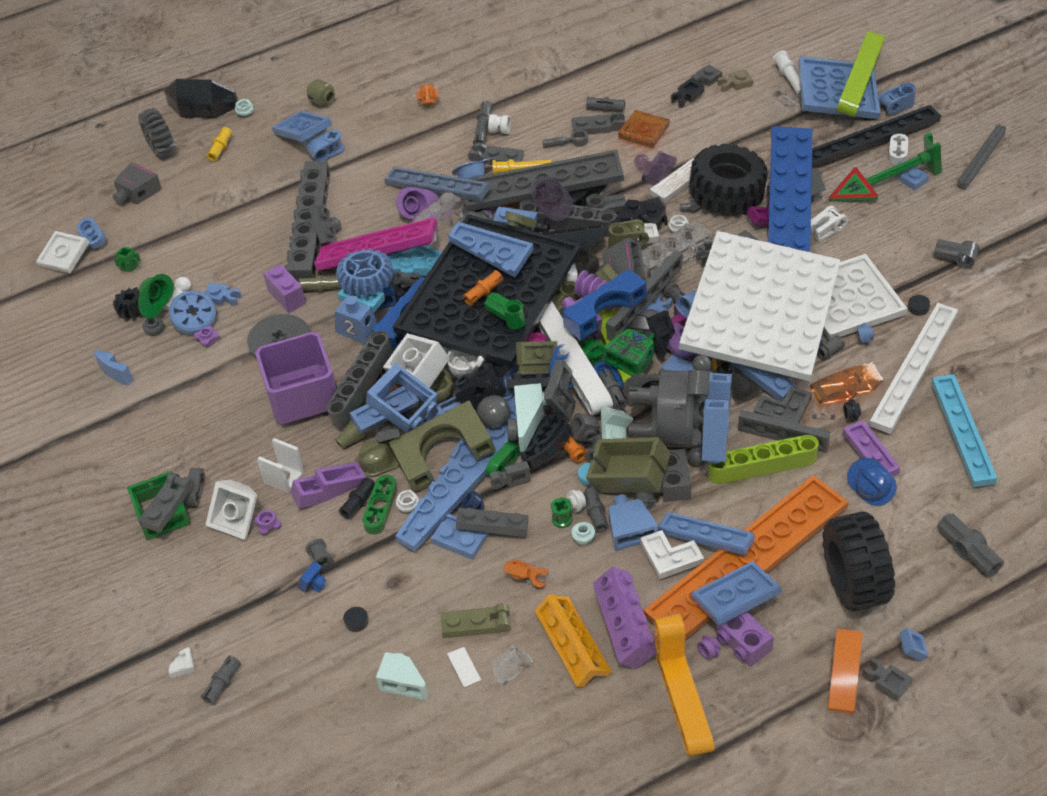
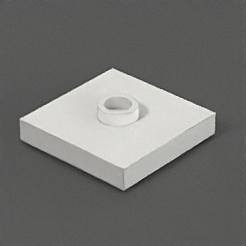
(62, 252)

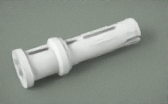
(787, 69)

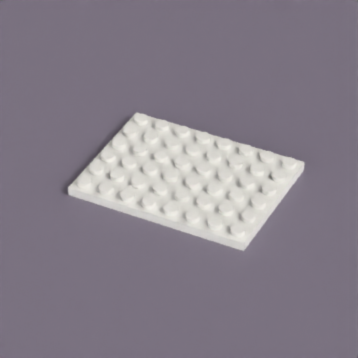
(761, 305)

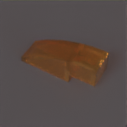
(847, 383)

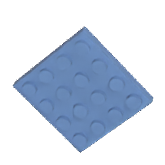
(824, 82)

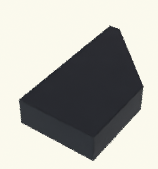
(663, 330)

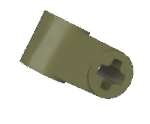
(628, 229)

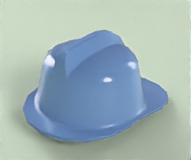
(471, 169)

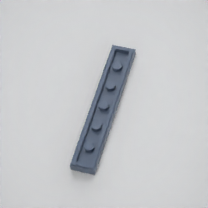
(437, 183)

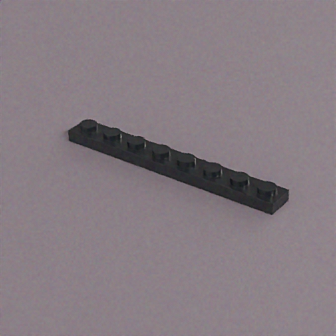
(874, 135)

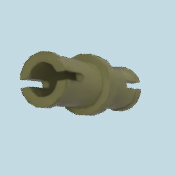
(319, 283)

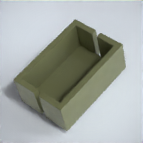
(629, 465)

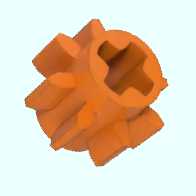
(427, 94)

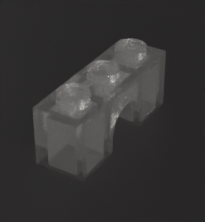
(446, 209)

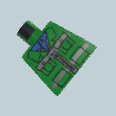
(630, 351)

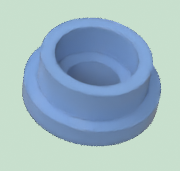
(865, 333)

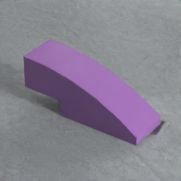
(326, 484)

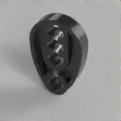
(547, 440)

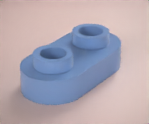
(89, 229)

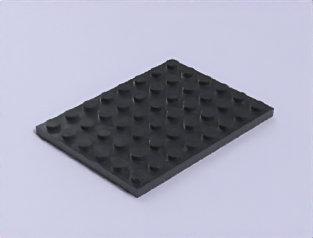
(443, 316)

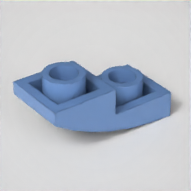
(116, 371)

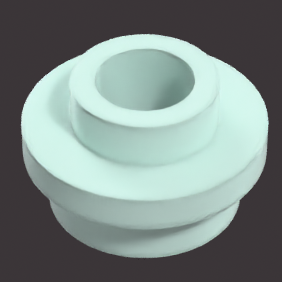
(244, 107)
(583, 538)

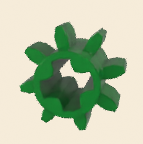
(127, 259)
(592, 349)

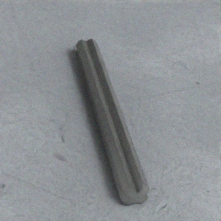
(981, 156)

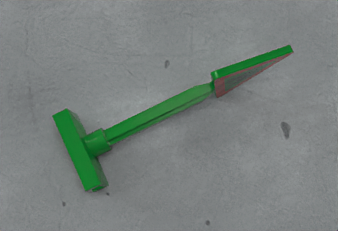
(858, 187)

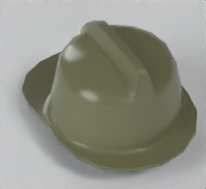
(376, 458)

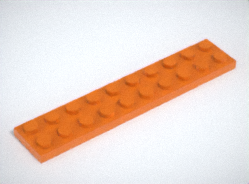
(776, 537)

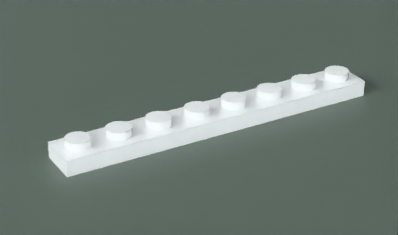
(913, 368)

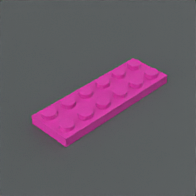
(386, 240)

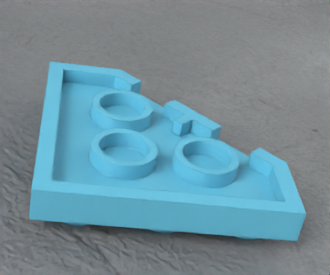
(415, 260)

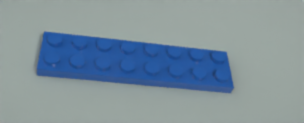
(790, 187)

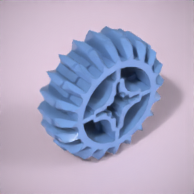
(364, 272)

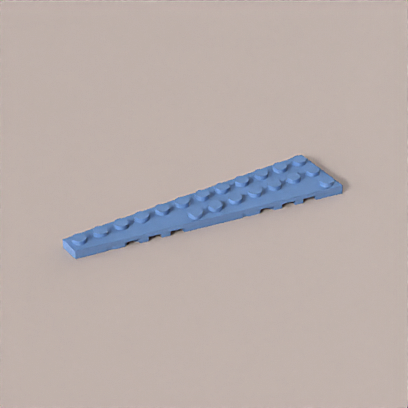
(455, 480)

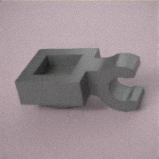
(707, 75)

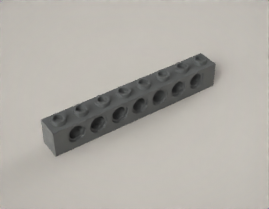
(305, 241)

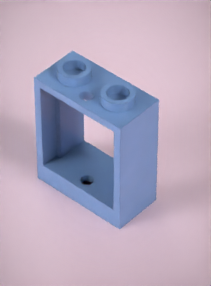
(384, 385)

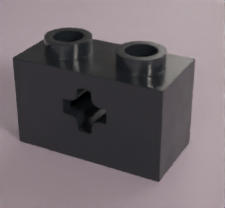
(479, 384)

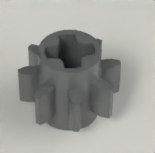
(703, 252)

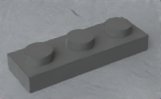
(492, 522)

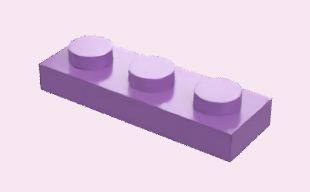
(869, 446)

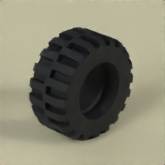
(727, 179)
(858, 561)

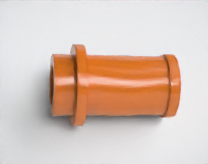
(576, 452)

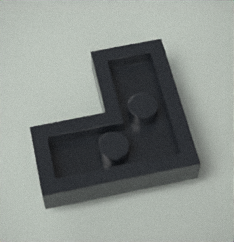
(641, 210)

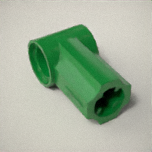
(508, 310)

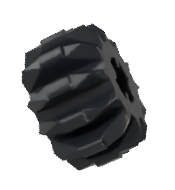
(127, 304)

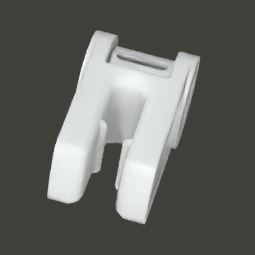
(826, 223)

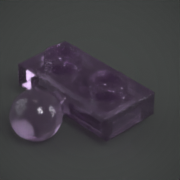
(657, 169)

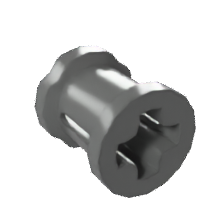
(319, 554)

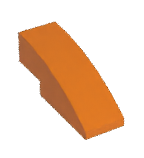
(845, 671)

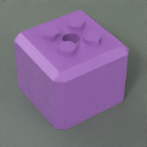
(296, 377)

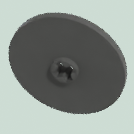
(275, 329)

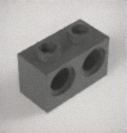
(676, 479)

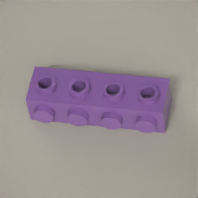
(624, 617)

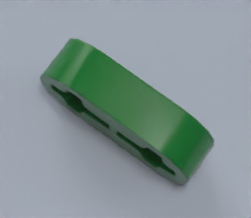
(504, 457)

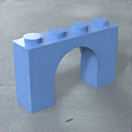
(716, 418)

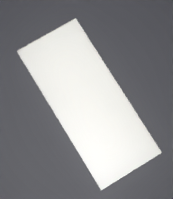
(464, 666)

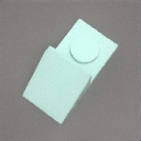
(614, 423)

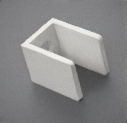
(288, 462)

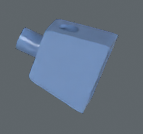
(629, 522)

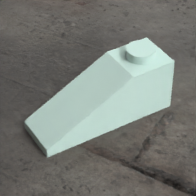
(529, 411)

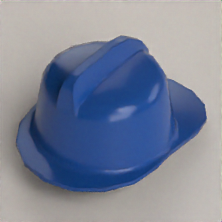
(871, 481)

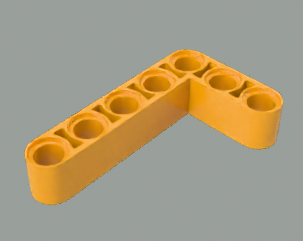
(679, 685)

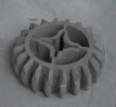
(156, 133)

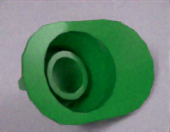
(154, 294)

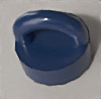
(473, 500)

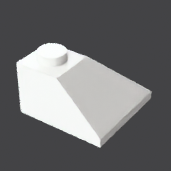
(231, 508)

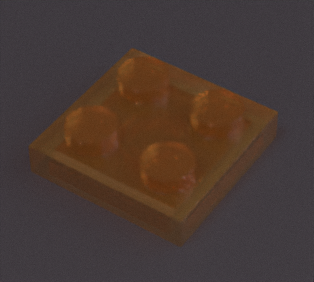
(644, 128)

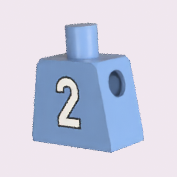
(354, 319)

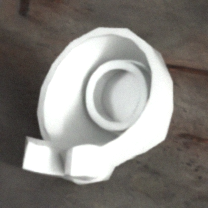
(463, 364)

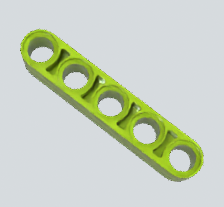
(765, 459)

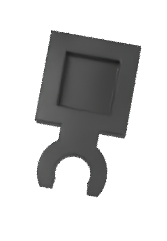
(512, 476)
(889, 680)

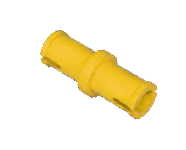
(219, 144)

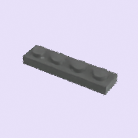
(780, 429)

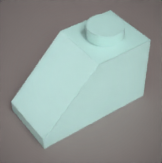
(400, 677)

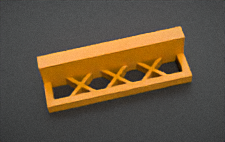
(568, 639)

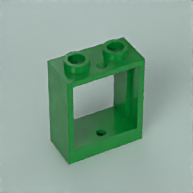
(143, 491)

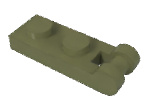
(475, 621)

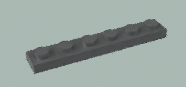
(655, 284)

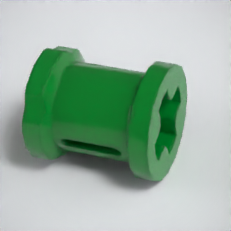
(558, 509)

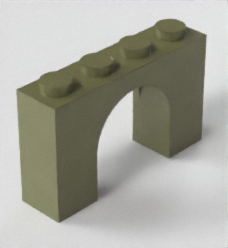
(459, 423)

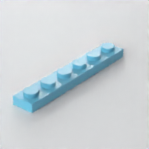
(964, 431)

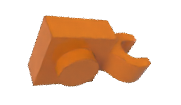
(522, 570)

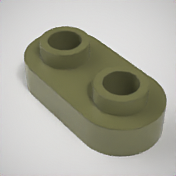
(519, 221)

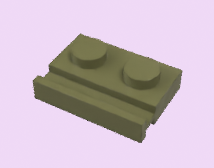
(534, 356)

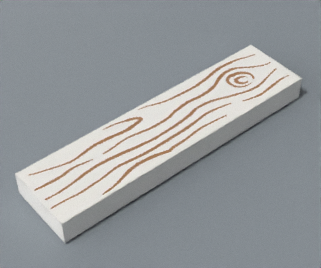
(673, 183)

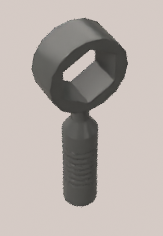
(562, 140)

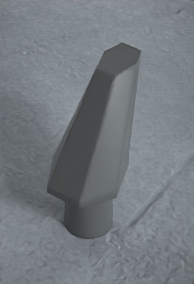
(692, 206)

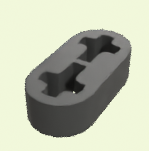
(194, 496)

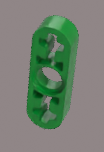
(383, 512)

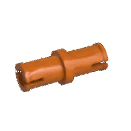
(483, 288)

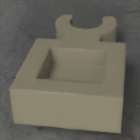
(736, 80)

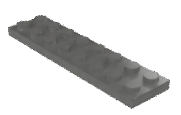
(571, 173)

